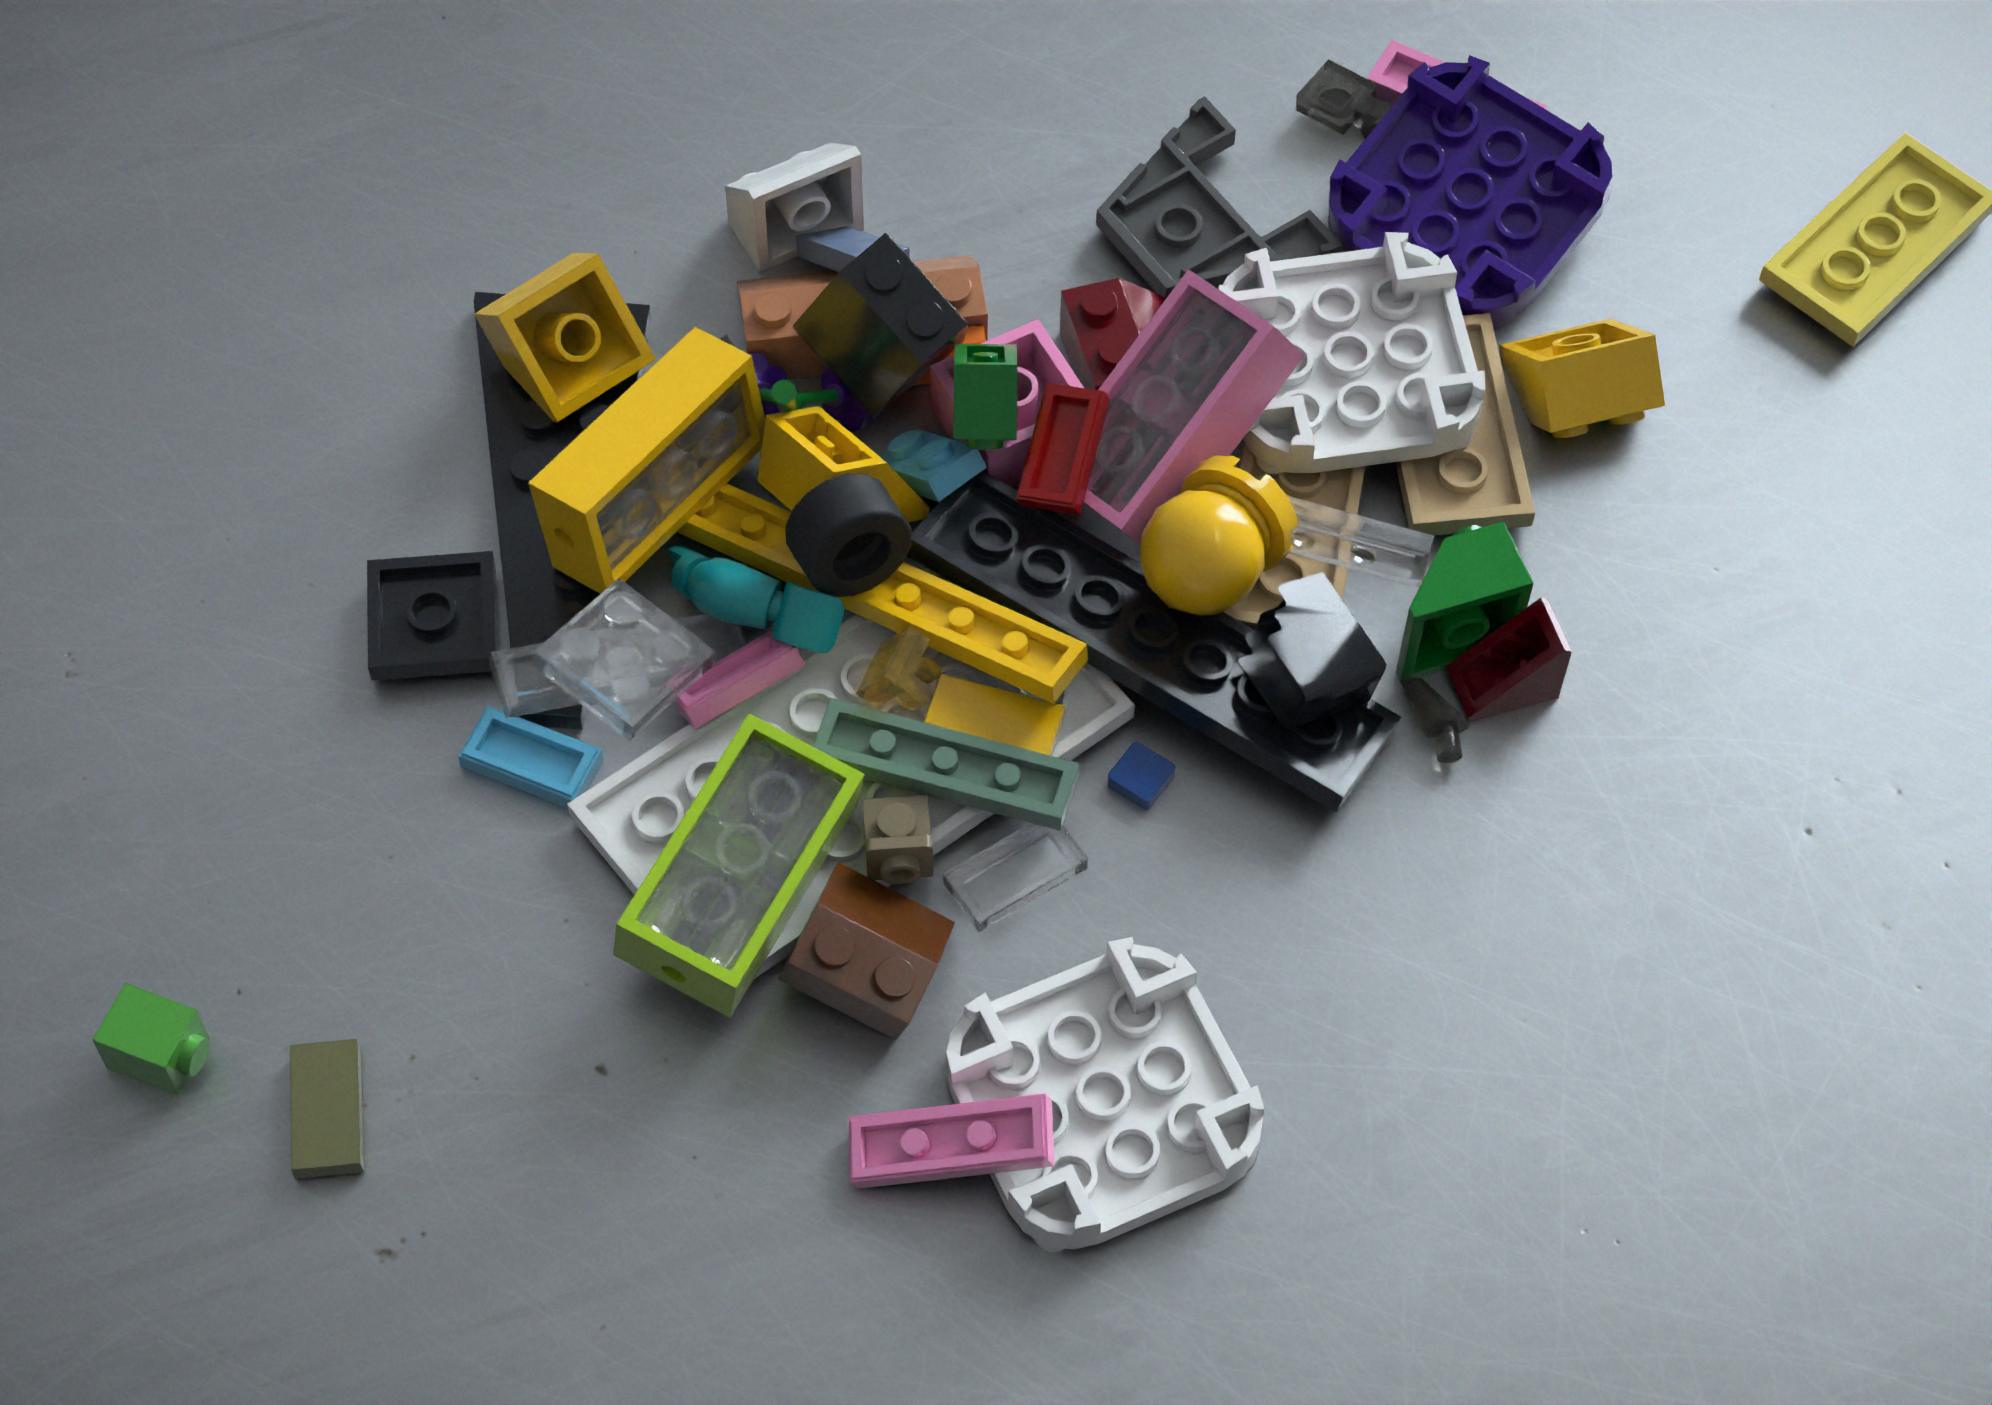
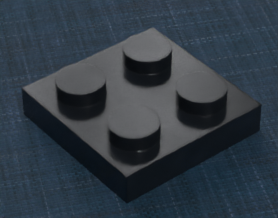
(431, 615)

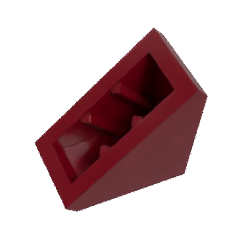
(1513, 665)

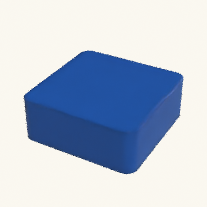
(1141, 775)

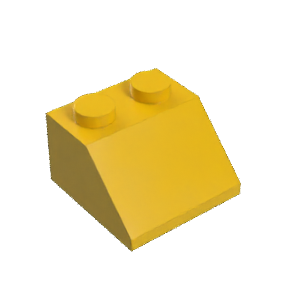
(566, 334)
(1585, 376)

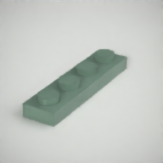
(949, 764)

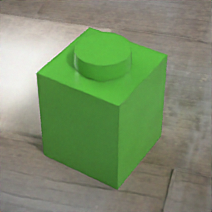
(152, 1039)

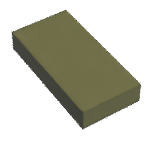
(326, 1109)

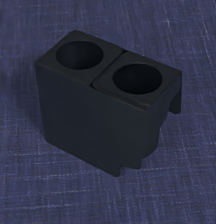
(1311, 654)

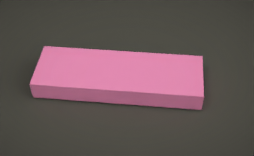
(951, 1141)

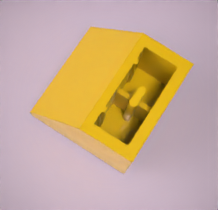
(812, 447)

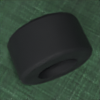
(848, 535)

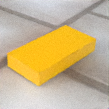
(995, 714)

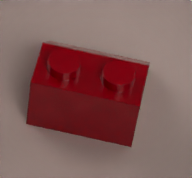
(1102, 324)

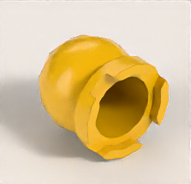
(1216, 537)

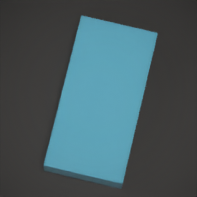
(530, 757)

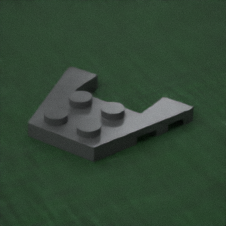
(1175, 220)

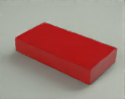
(1063, 448)

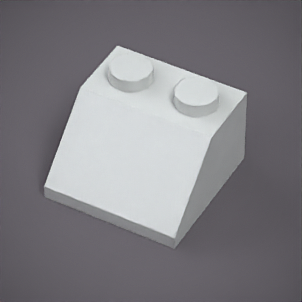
(795, 198)

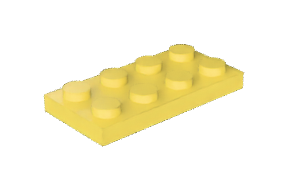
(1878, 239)

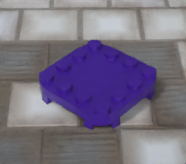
(1474, 180)

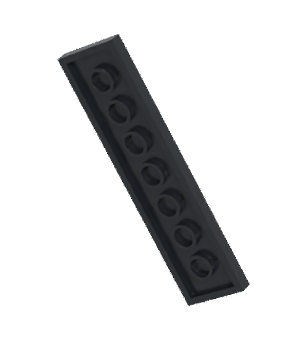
(1169, 656)

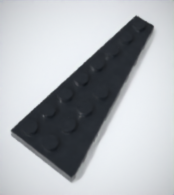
(520, 446)

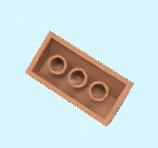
(775, 303)

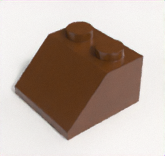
(867, 951)

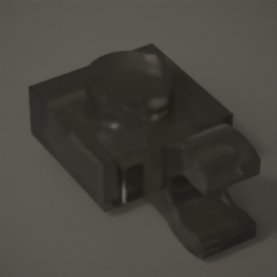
(1341, 100)

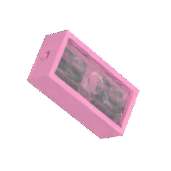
(1181, 397)

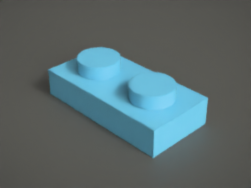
(933, 463)

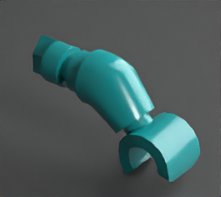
(756, 600)

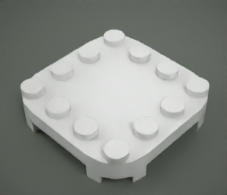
(1382, 360)
(1138, 1089)

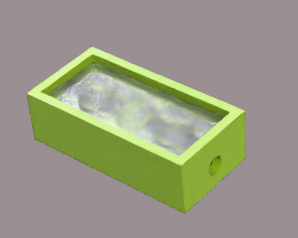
(738, 865)

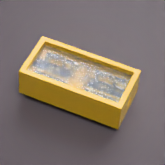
(650, 461)

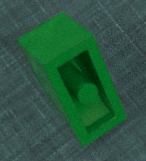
(985, 394)

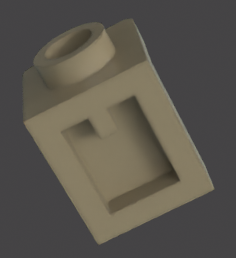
(898, 839)

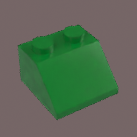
(1464, 597)

